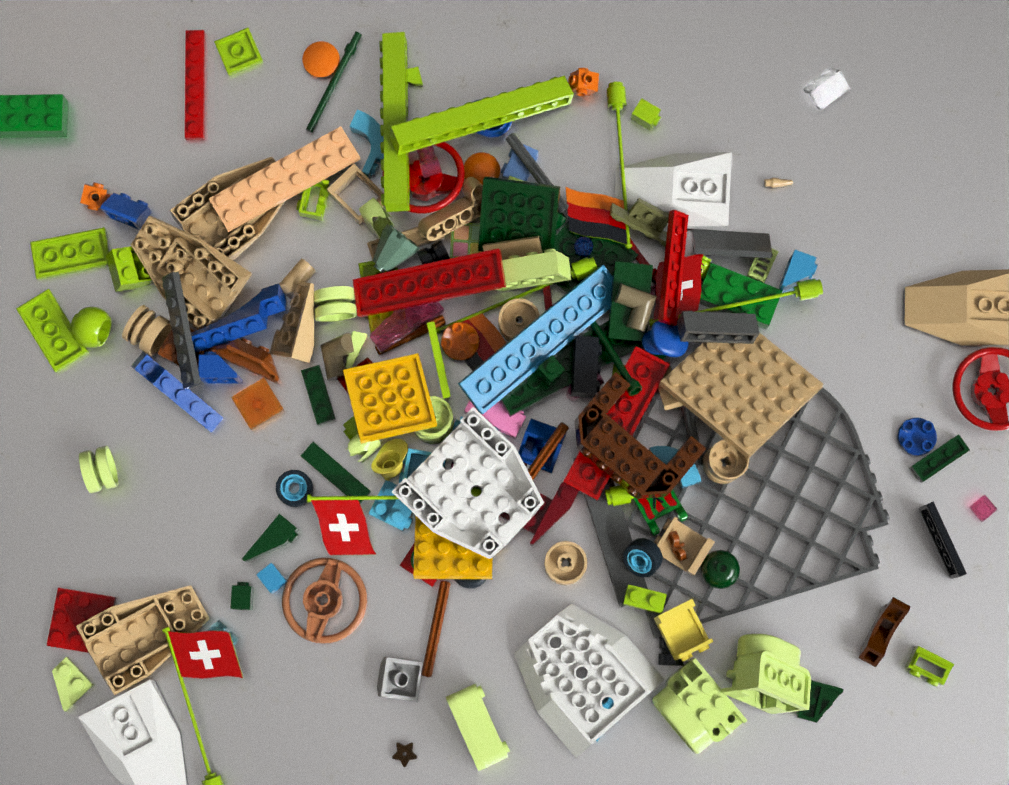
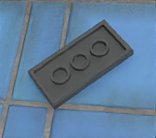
(732, 243)

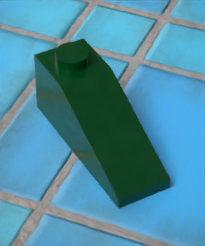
(274, 537)

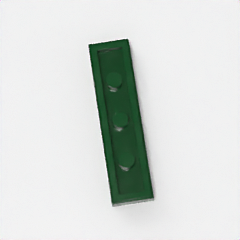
(334, 472)

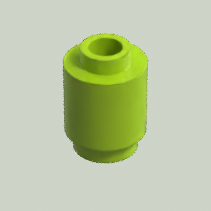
(617, 496)

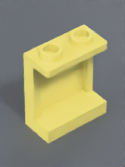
(683, 631)

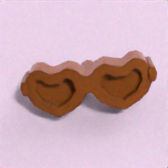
(677, 549)

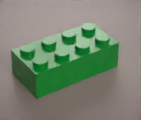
(33, 116)
(728, 287)

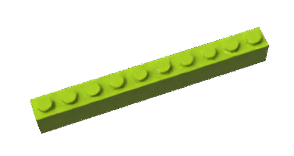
(394, 110)
(480, 115)

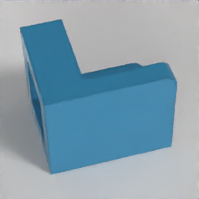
(271, 578)

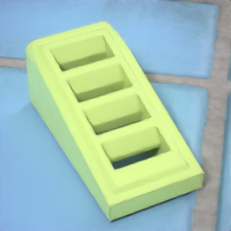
(751, 274)
(358, 340)

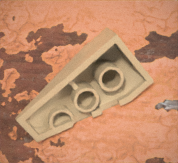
(296, 335)

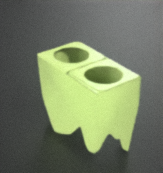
(374, 209)
(366, 449)

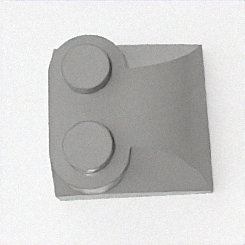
(399, 679)

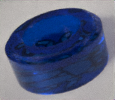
(583, 246)

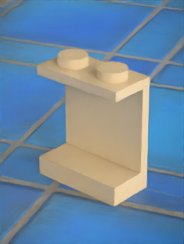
(695, 546)

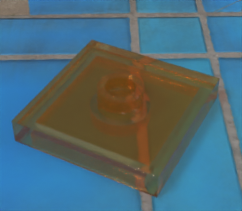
(257, 403)

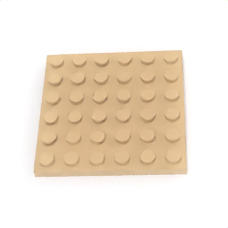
(742, 390)

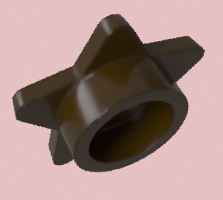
(404, 748)

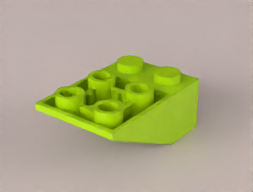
(127, 270)

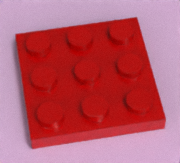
(71, 610)

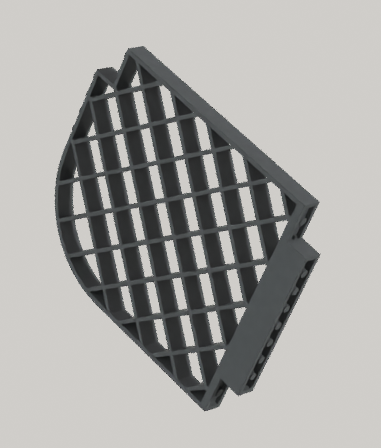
(615, 535)

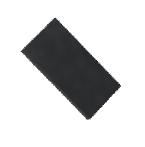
(942, 540)

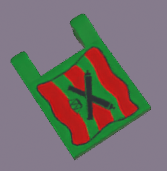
(657, 507)

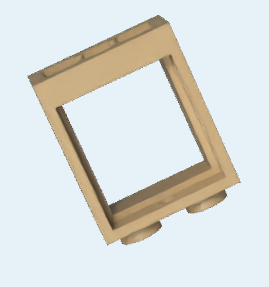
(346, 179)

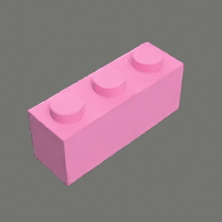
(500, 419)

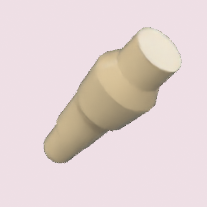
(776, 182)

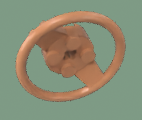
(319, 614)

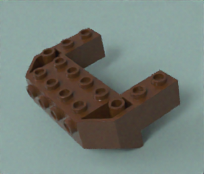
(622, 455)

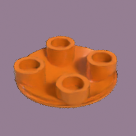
(321, 59)
(481, 165)
(460, 341)

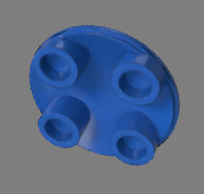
(917, 436)

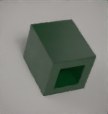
(549, 371)
(242, 596)

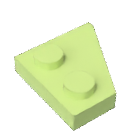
(70, 683)

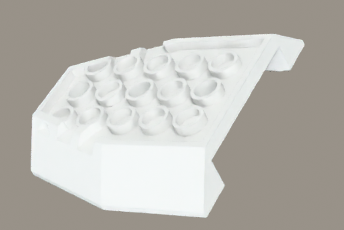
(444, 496)
(574, 704)

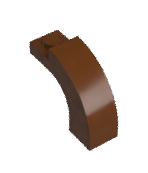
(882, 631)

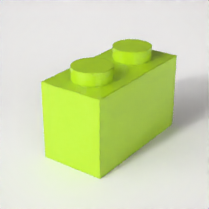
(644, 599)

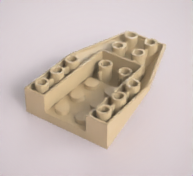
(200, 219)
(206, 275)
(962, 308)

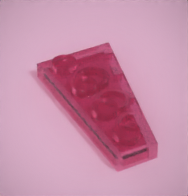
(403, 323)

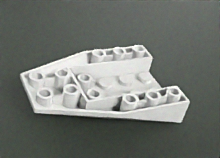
(685, 183)
(138, 738)

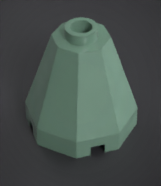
(393, 249)

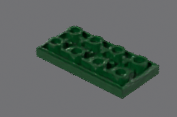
(635, 276)

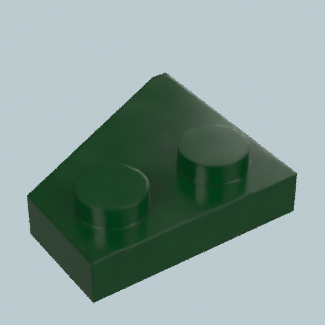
(821, 699)

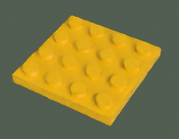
(389, 398)
(443, 559)

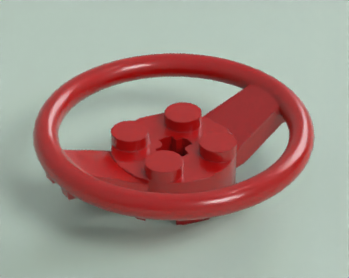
(435, 184)
(988, 377)

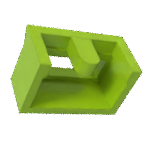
(302, 204)
(933, 658)

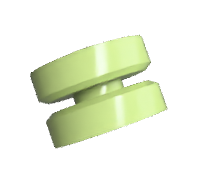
(334, 304)
(444, 420)
(98, 469)

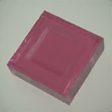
(983, 508)

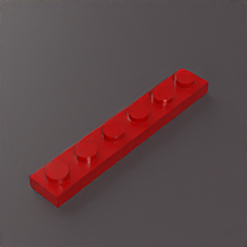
(195, 85)
(673, 268)

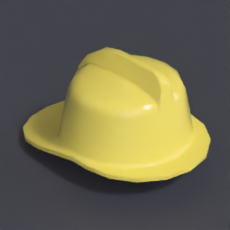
(390, 459)

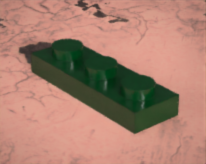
(318, 395)
(940, 458)

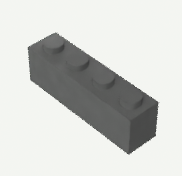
(717, 327)

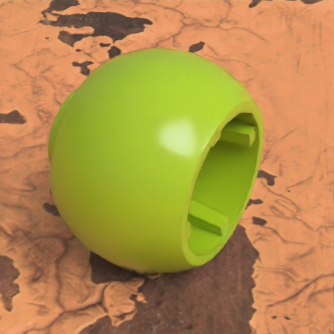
(91, 327)

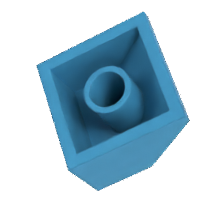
(799, 268)

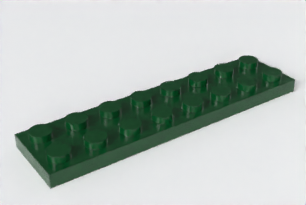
(533, 388)

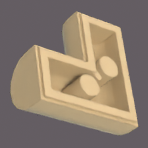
(300, 273)

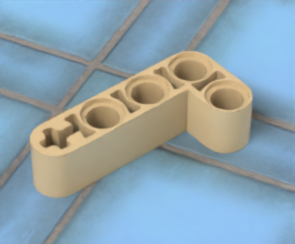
(456, 214)

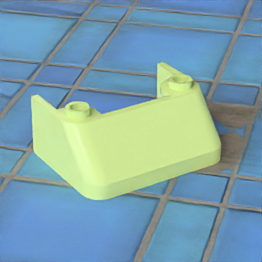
(477, 726)

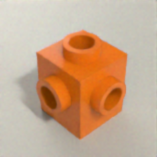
(583, 82)
(89, 190)

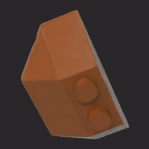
(249, 358)

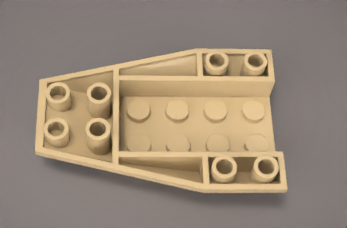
(129, 636)

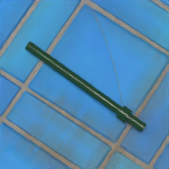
(350, 50)

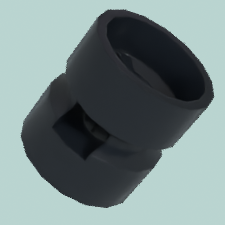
(435, 253)
(665, 656)

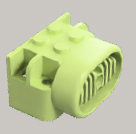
(769, 675)
(697, 707)

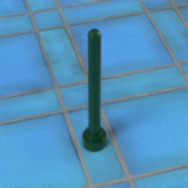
(635, 386)

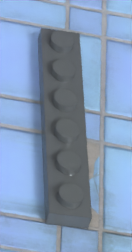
(181, 330)

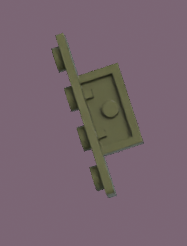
(643, 218)

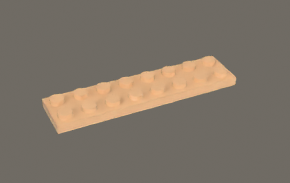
(284, 179)

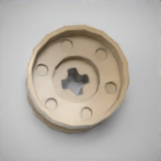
(147, 330)
(735, 463)

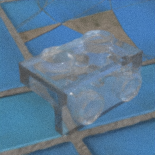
(827, 87)

